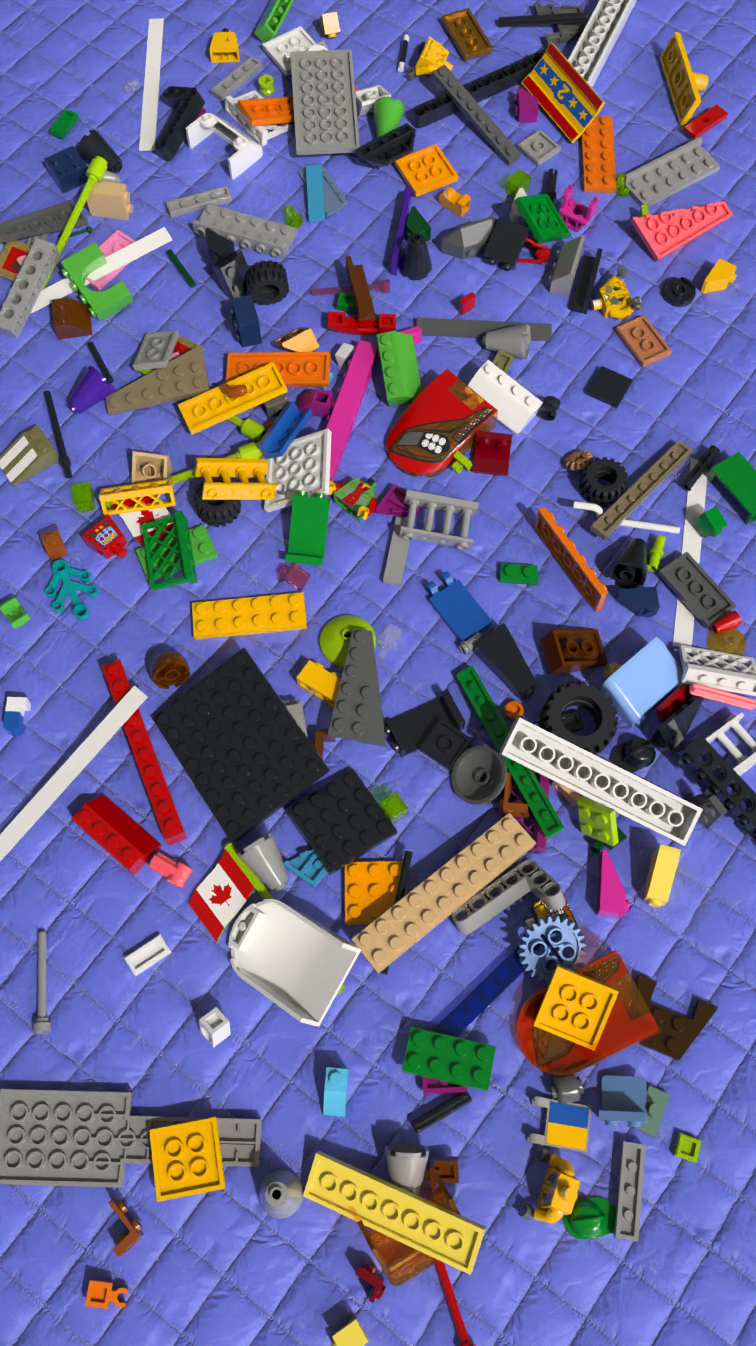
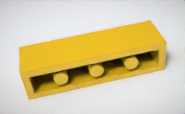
(319, 682)

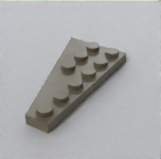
(180, 380)

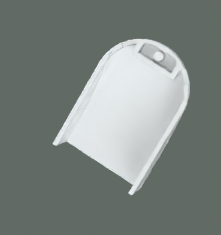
(290, 958)

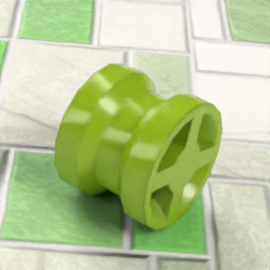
(266, 85)

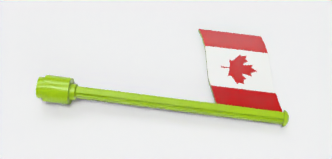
(135, 519)
(226, 893)

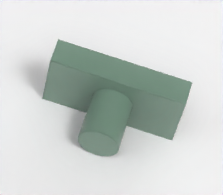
(656, 1106)

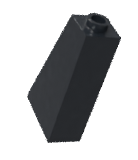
(505, 660)

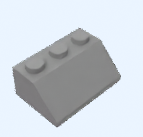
(566, 267)

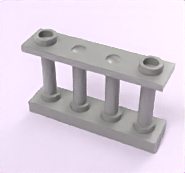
(446, 504)

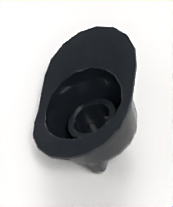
(633, 755)

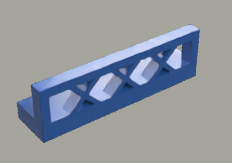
(283, 431)

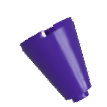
(90, 391)

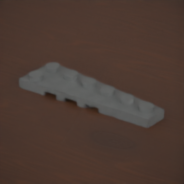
(40, 222)

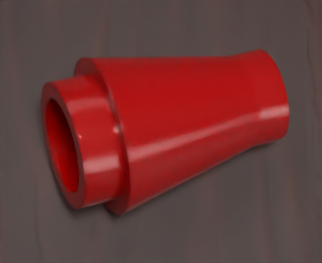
(727, 622)

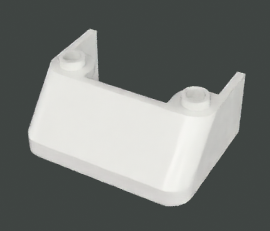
(247, 149)

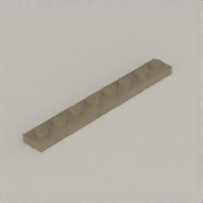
(641, 489)

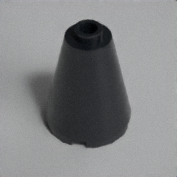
(96, 145)
(415, 258)
(631, 565)

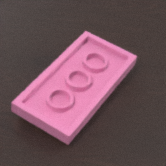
(113, 244)

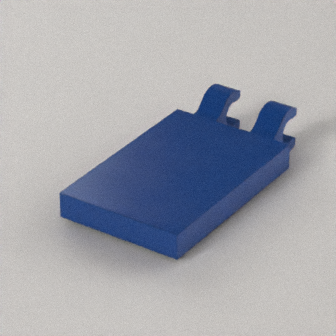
(457, 608)

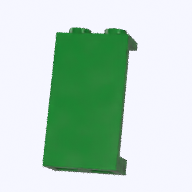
(740, 481)
(308, 528)

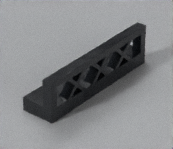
(586, 283)

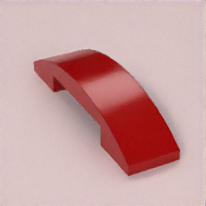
(351, 325)

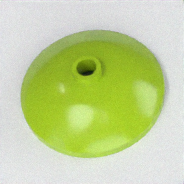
(332, 639)

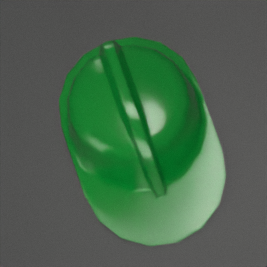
(590, 1218)

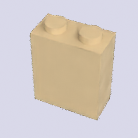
(110, 200)

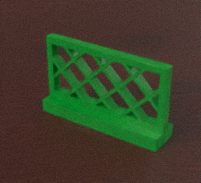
(183, 545)

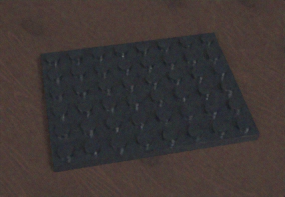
(240, 745)

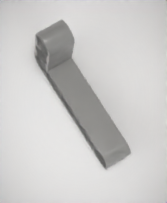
(504, 892)

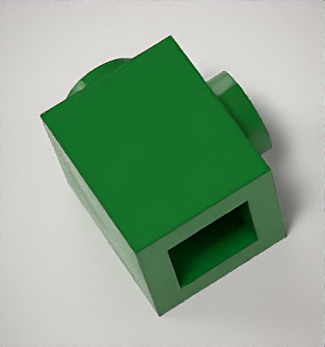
(710, 522)

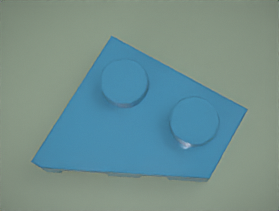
(307, 868)

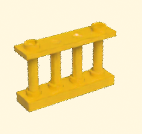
(234, 468)

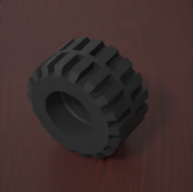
(267, 282)
(606, 470)
(216, 514)

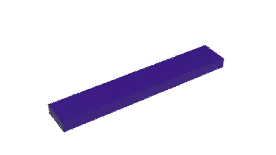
(400, 231)

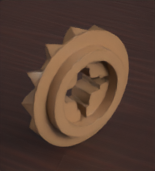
(578, 460)

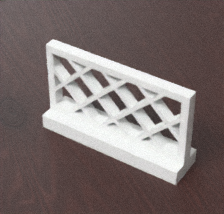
(258, 132)
(713, 676)

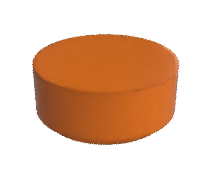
(512, 710)

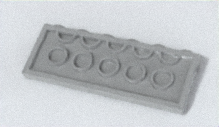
(670, 173)
(246, 230)

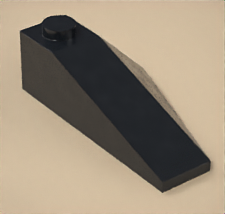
(673, 731)

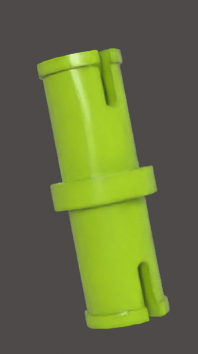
(656, 553)

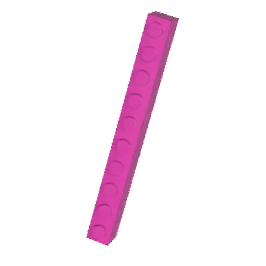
(350, 399)

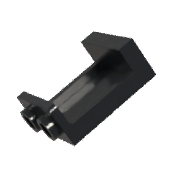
(506, 244)

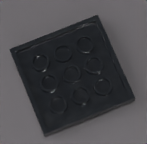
(341, 821)

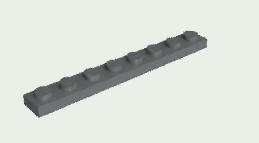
(476, 115)

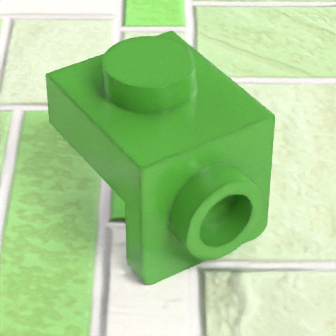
(14, 612)

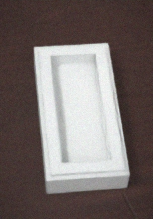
(147, 955)

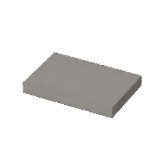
(156, 350)

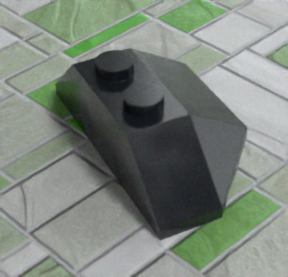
(389, 146)

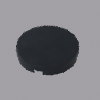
(679, 291)

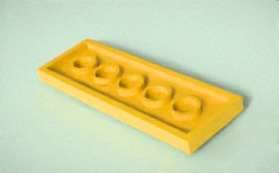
(217, 406)
(249, 616)

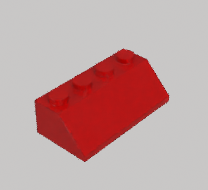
(116, 833)

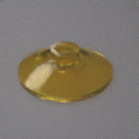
(718, 642)

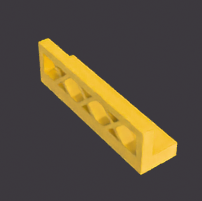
(137, 490)

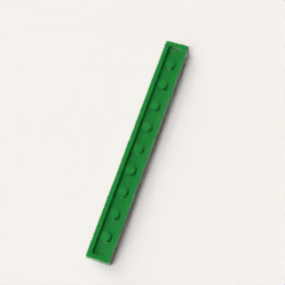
(498, 731)

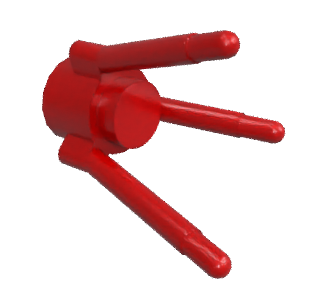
(542, 252)

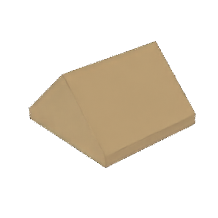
(150, 467)

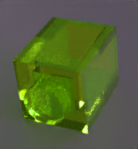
(516, 181)
(84, 497)
(394, 807)

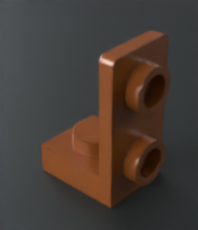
(517, 808)
(126, 1240)

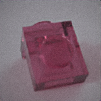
(294, 576)

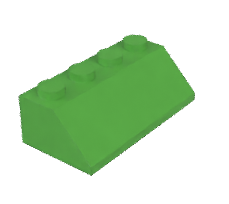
(399, 367)

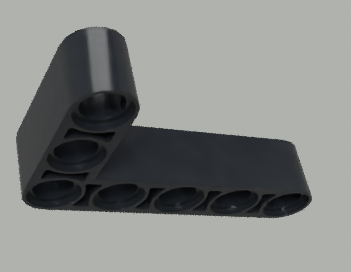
(188, 106)

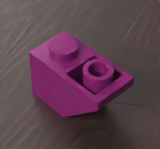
(526, 106)
(318, 401)

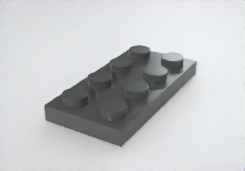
(696, 589)

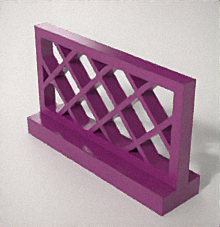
(539, 836)

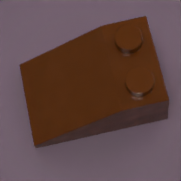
(573, 650)

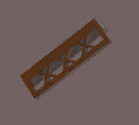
(359, 290)

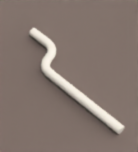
(628, 523)

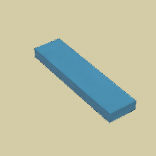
(315, 193)

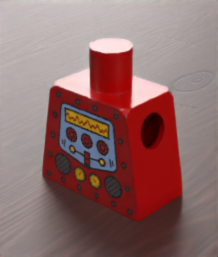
(106, 539)

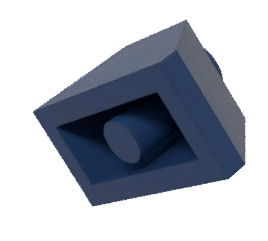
(639, 600)

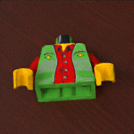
(355, 497)

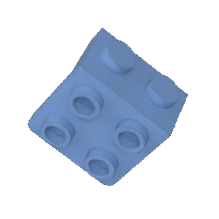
(624, 1100)

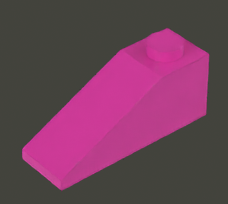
(611, 894)

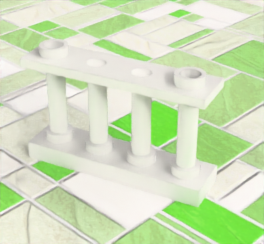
(744, 762)

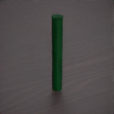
(180, 267)

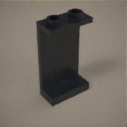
(413, 727)

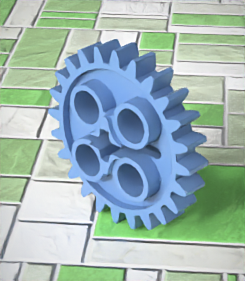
(567, 935)

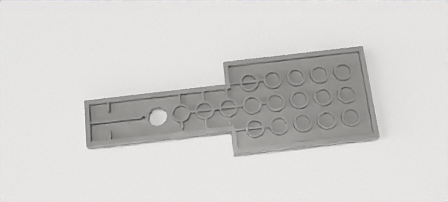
(92, 1136)

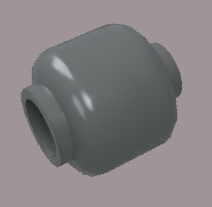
(566, 1088)

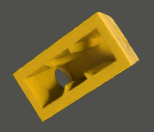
(224, 47)

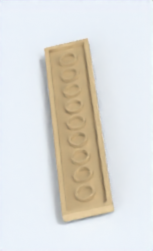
(443, 893)

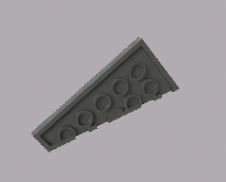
(358, 702)

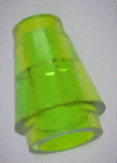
(293, 218)

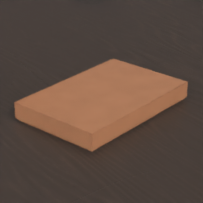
(643, 341)

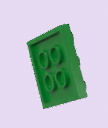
(542, 218)

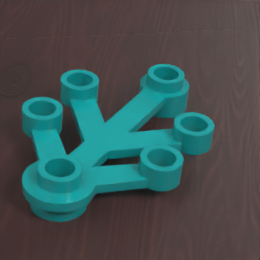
(69, 588)

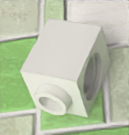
(214, 1027)

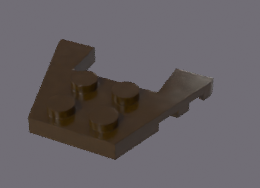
(676, 1030)

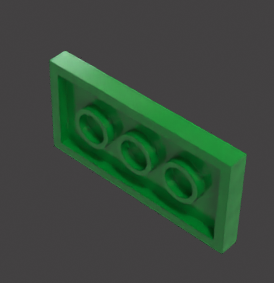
(449, 1059)

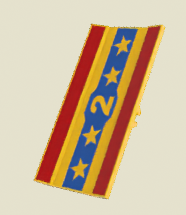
(563, 93)

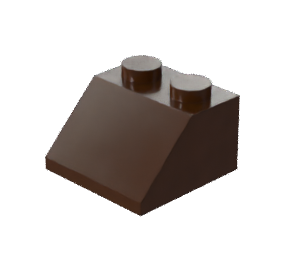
(71, 318)

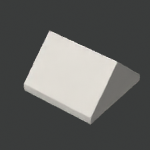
(367, 98)

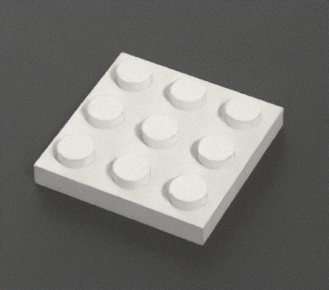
(281, 46)

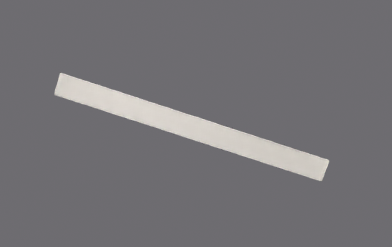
(151, 85)
(113, 261)
(692, 544)
(70, 770)

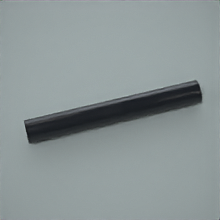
(100, 362)

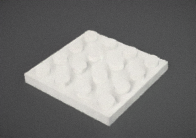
(301, 468)

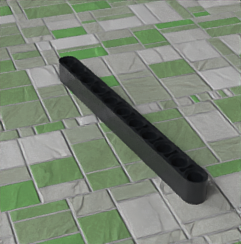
(479, 89)

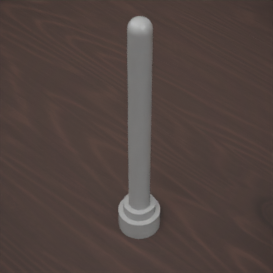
(42, 1023)

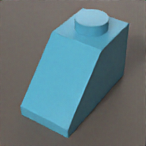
(335, 1091)

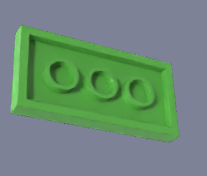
(201, 545)

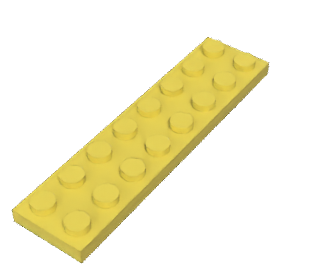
(395, 1212)

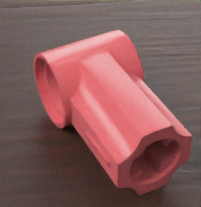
(174, 872)

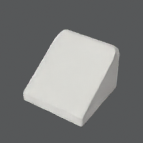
(343, 353)

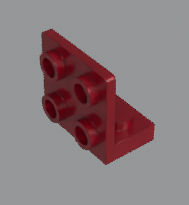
(492, 453)

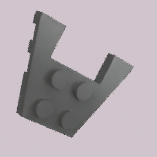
(565, 31)

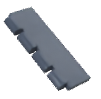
(333, 196)

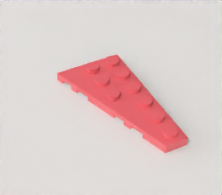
(676, 228)

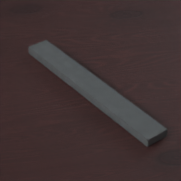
(477, 328)

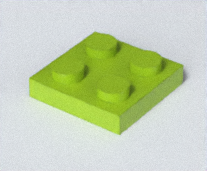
(597, 821)

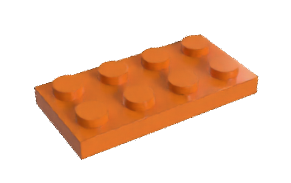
(268, 110)

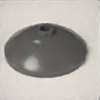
(471, 770)

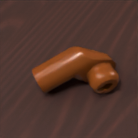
(234, 392)

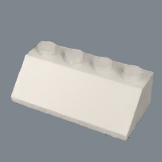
(514, 403)

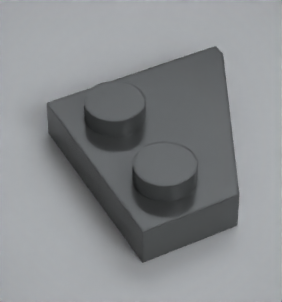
(711, 806)

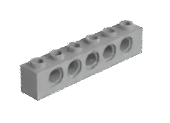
(33, 285)

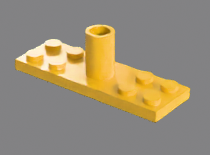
(682, 82)

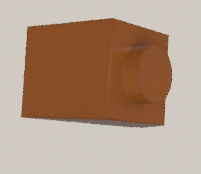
(53, 542)

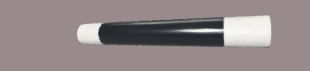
(403, 53)

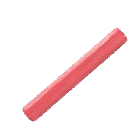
(722, 696)

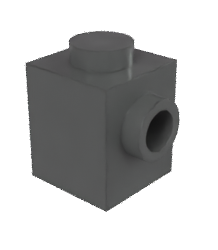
(275, 406)

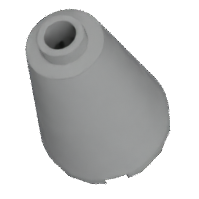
(510, 340)
(266, 862)
(406, 1166)
(291, 1194)

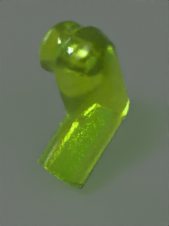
(620, 185)

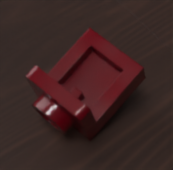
(370, 1275)

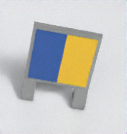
(565, 1125)

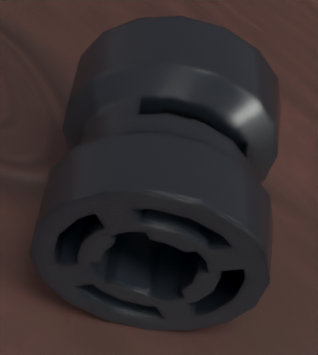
(549, 408)

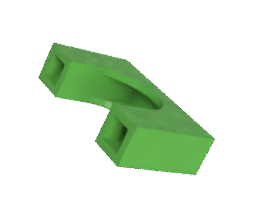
(101, 303)

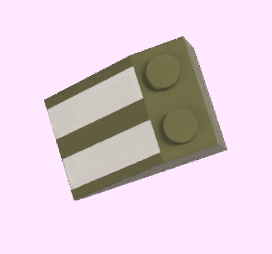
(28, 456)

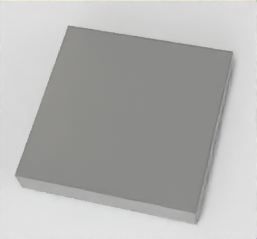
(538, 147)

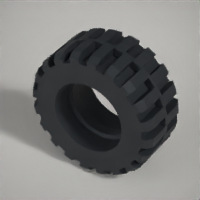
(590, 699)

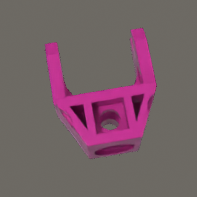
(575, 211)

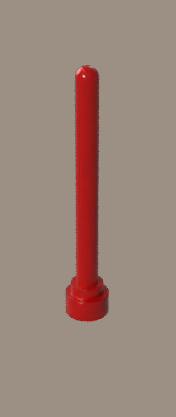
(453, 1305)

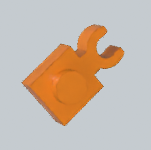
(101, 1292)

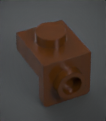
(321, 737)
(446, 1168)

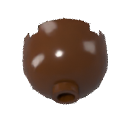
(169, 669)

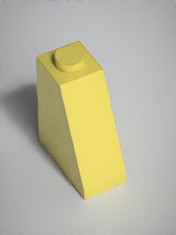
(661, 875)

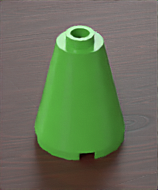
(387, 114)

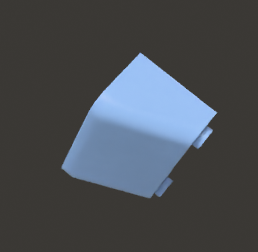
(643, 681)

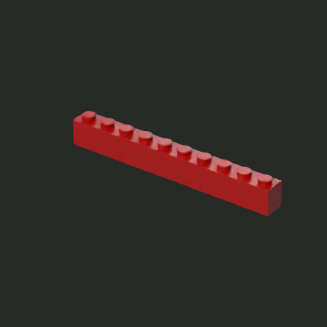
(146, 758)

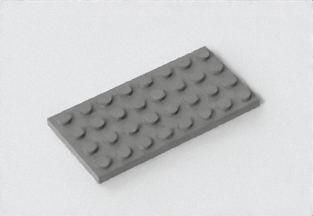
(324, 102)

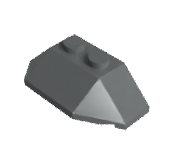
(468, 239)

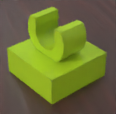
(461, 462)

